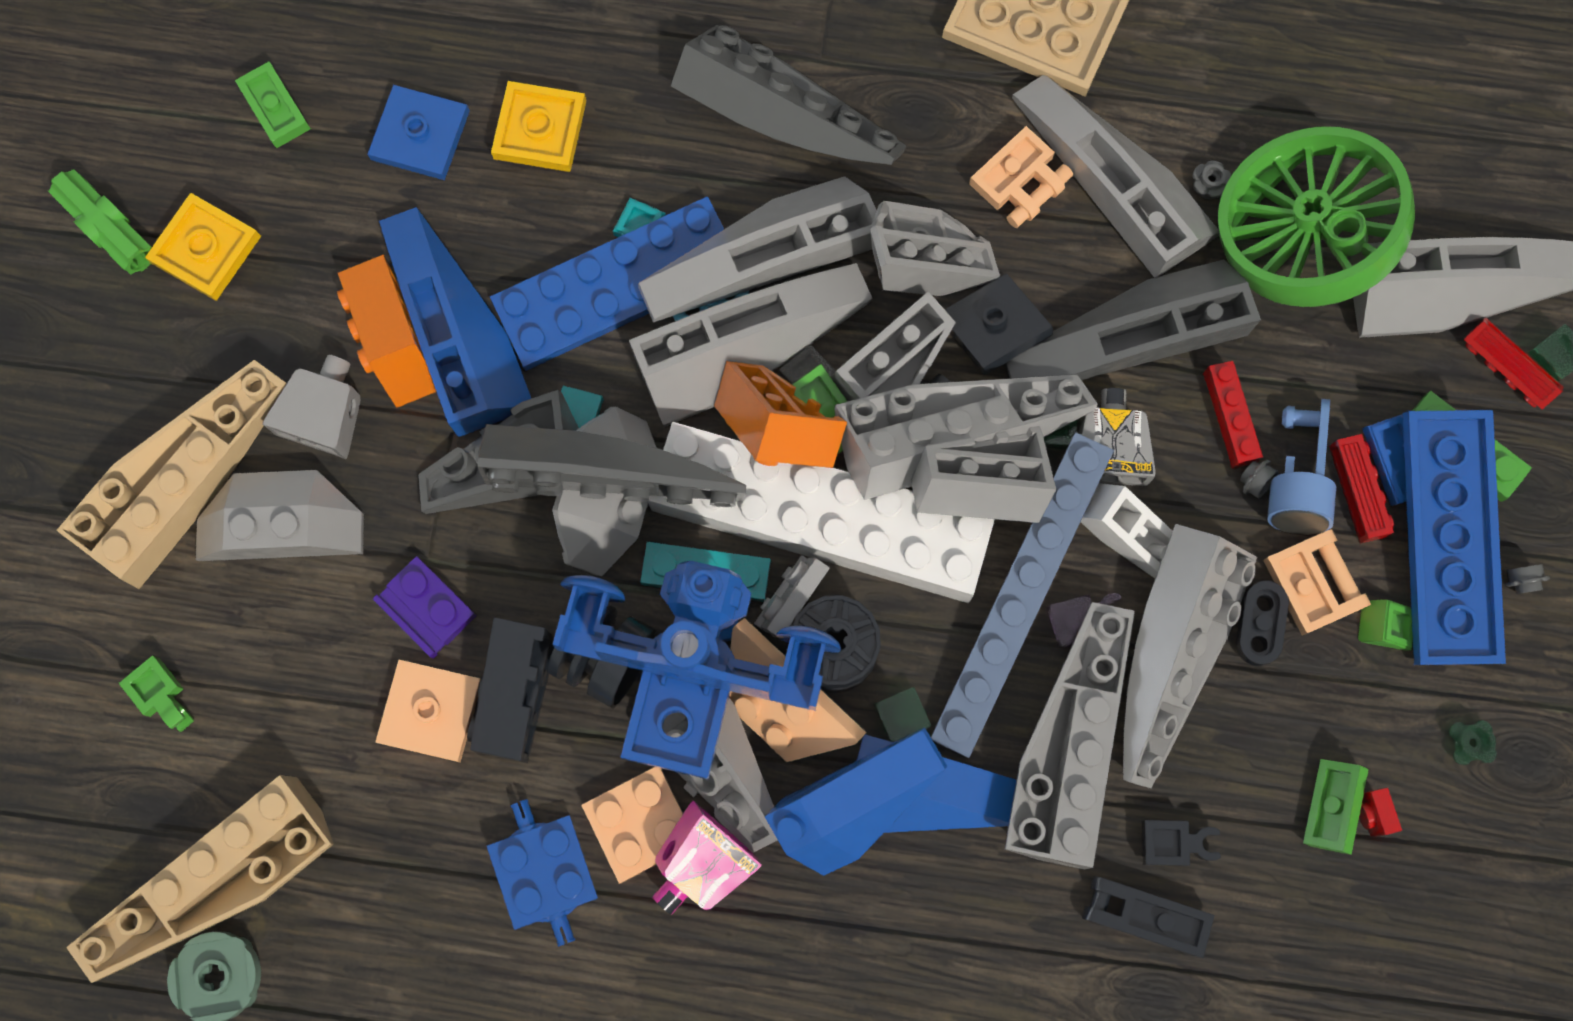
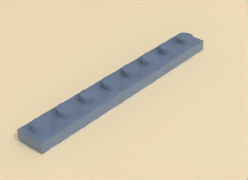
(1021, 597)

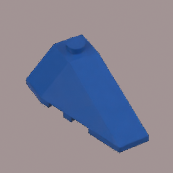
(955, 799)
(851, 808)

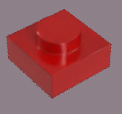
(1379, 813)

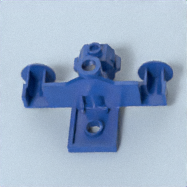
(689, 663)

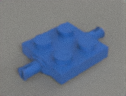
(542, 872)

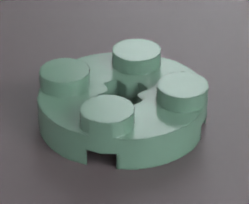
(236, 991)

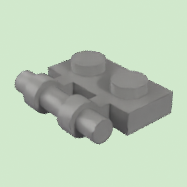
(791, 595)

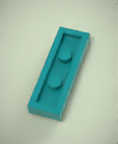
(664, 558)

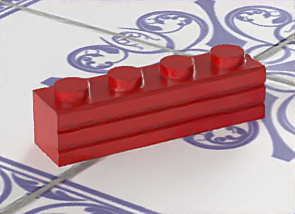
(1513, 363)
(1232, 414)
(1361, 488)

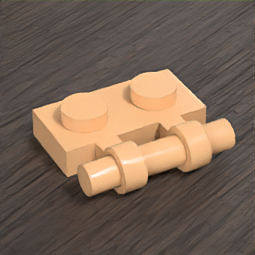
(1012, 168)

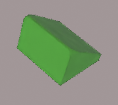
(1386, 625)

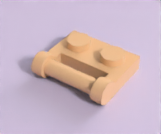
(1306, 587)

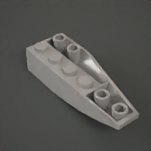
(1122, 179)
(765, 247)
(1461, 282)
(764, 328)
(893, 427)
(1179, 642)
(1070, 750)

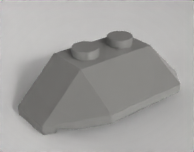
(928, 251)
(278, 518)
(601, 530)

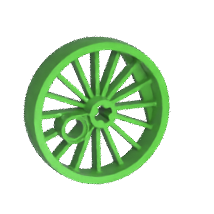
(1316, 216)

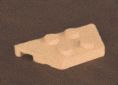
(787, 728)

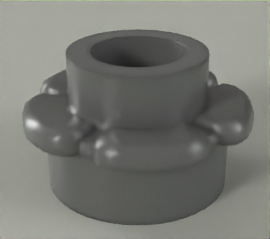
(1202, 184)
(1258, 478)
(1527, 578)

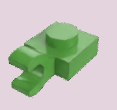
(153, 691)

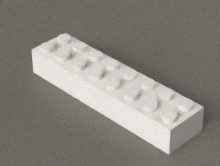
(827, 518)

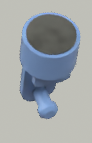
(1304, 500)

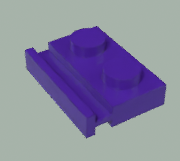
(424, 607)

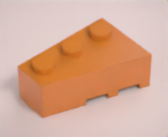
(384, 330)
(774, 421)

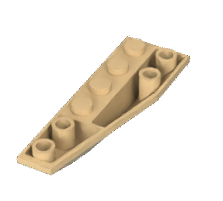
(171, 477)
(212, 880)

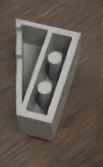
(898, 353)
(986, 478)

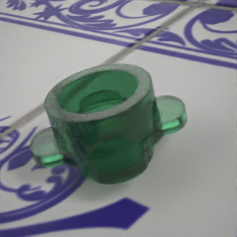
(1485, 742)

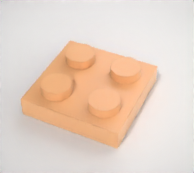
(634, 822)

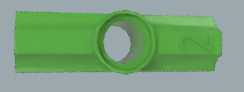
(101, 221)

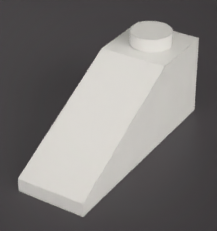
(1127, 526)

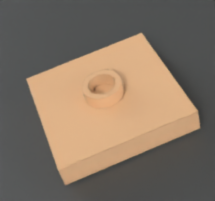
(429, 711)

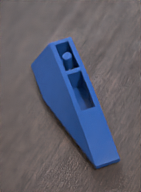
(456, 330)

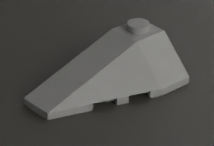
(734, 781)

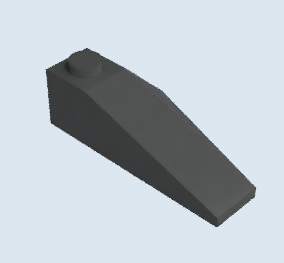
(455, 478)

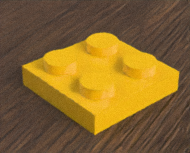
(539, 126)
(203, 246)

